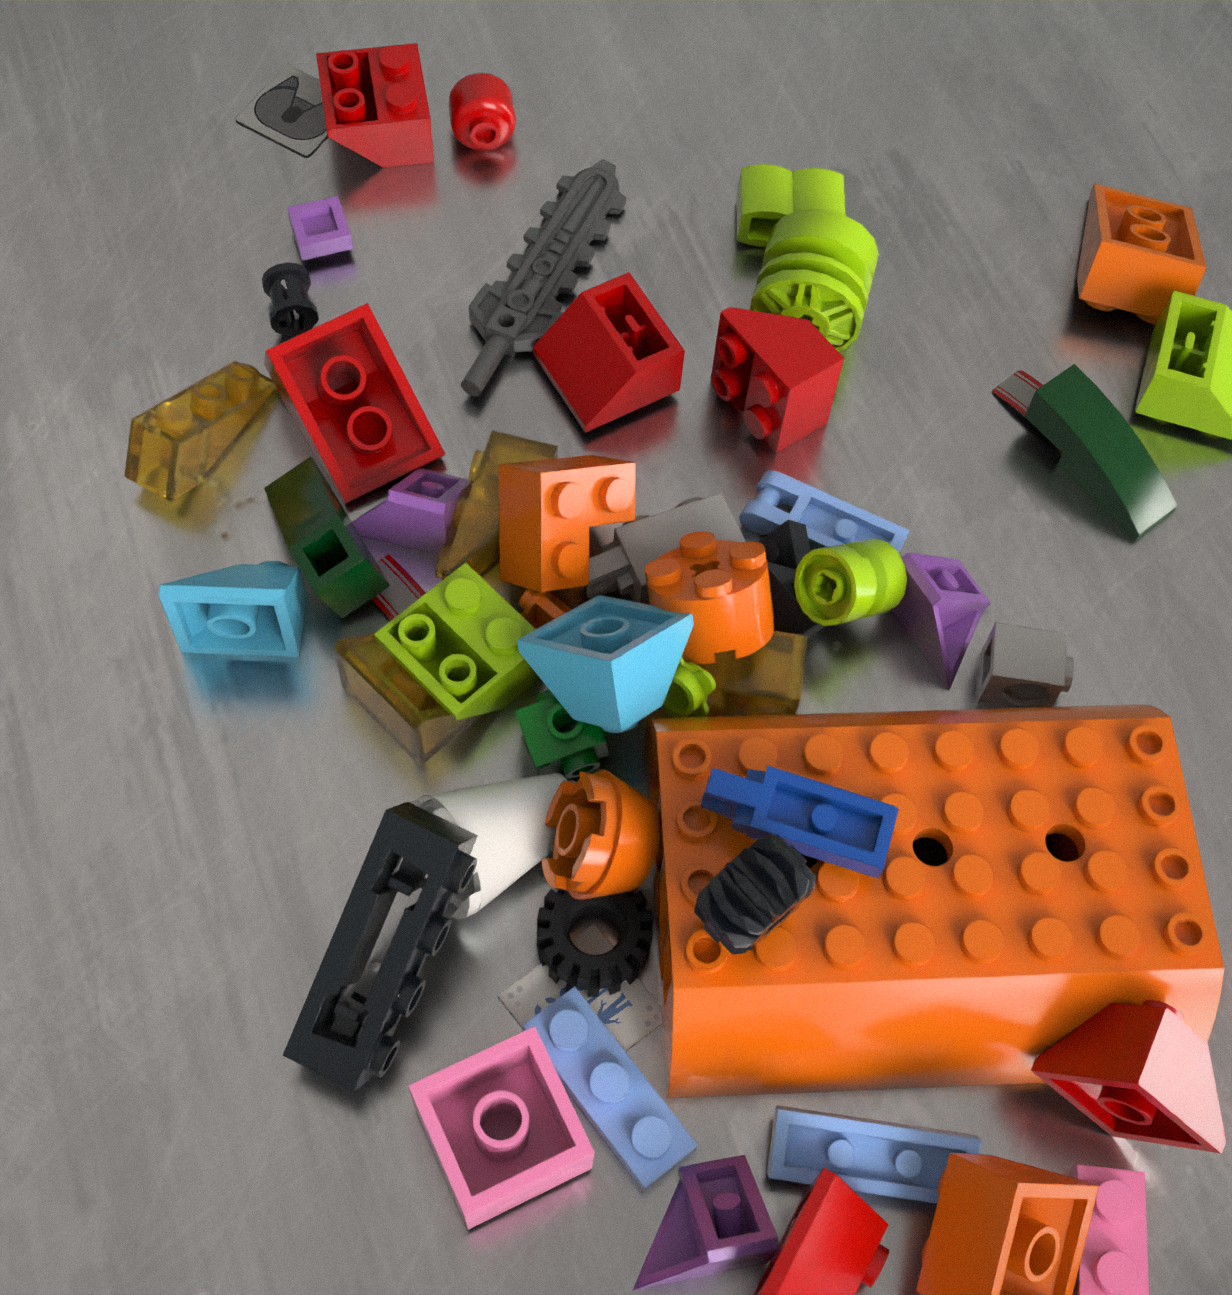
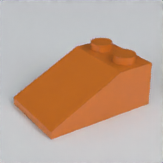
(1137, 253)

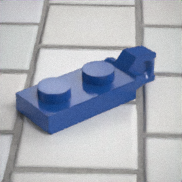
(805, 814)

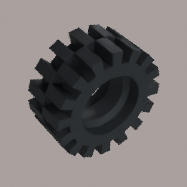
(590, 970)

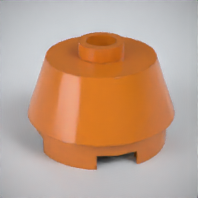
(602, 836)

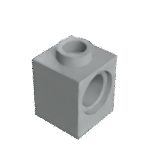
(1024, 666)

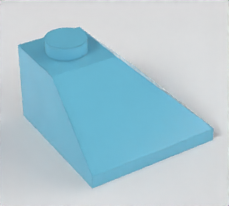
(238, 610)
(609, 659)

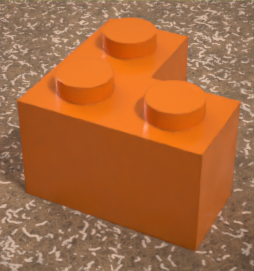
(549, 514)

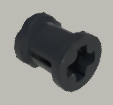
(290, 299)

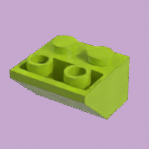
(1190, 366)
(462, 645)

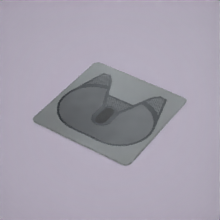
(288, 111)

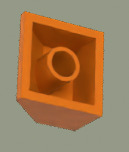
(1005, 1229)

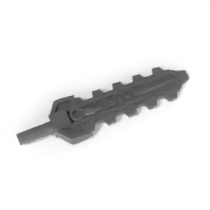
(521, 310)

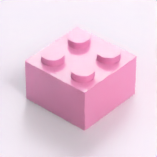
(502, 1127)

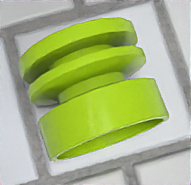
(818, 271)

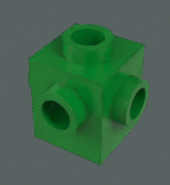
(559, 751)

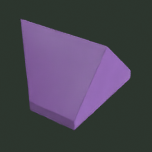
(416, 511)
(940, 610)
(711, 1225)

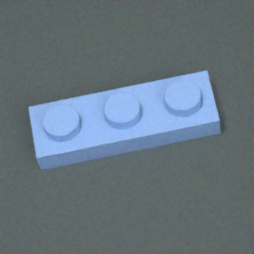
(611, 1090)
(863, 1152)

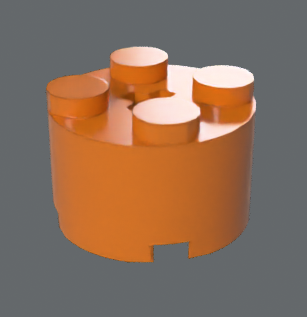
(724, 590)

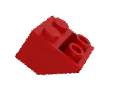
(377, 103)
(610, 353)
(775, 374)

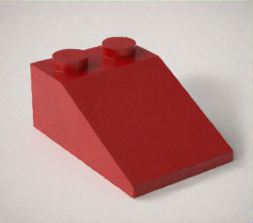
(353, 403)

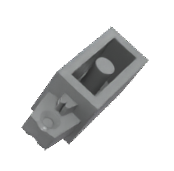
(649, 537)

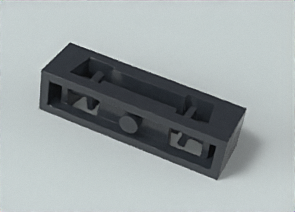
(340, 1044)

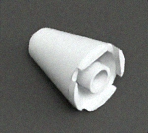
(509, 831)

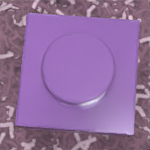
(320, 228)

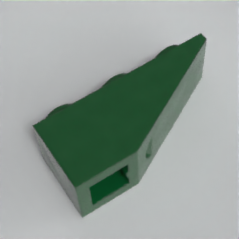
(324, 539)

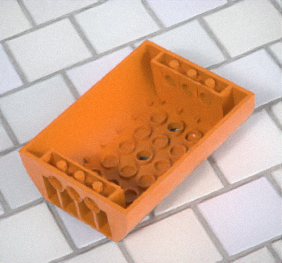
(944, 965)

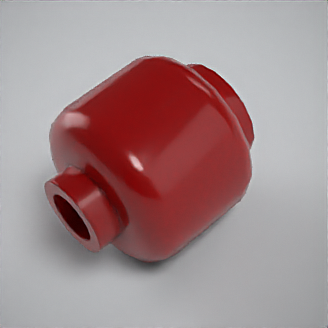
(482, 111)

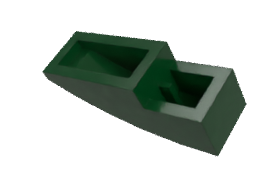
(1101, 451)

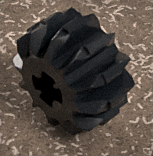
(754, 893)

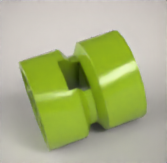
(850, 581)

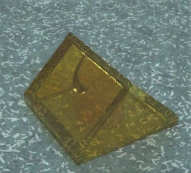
(395, 698)

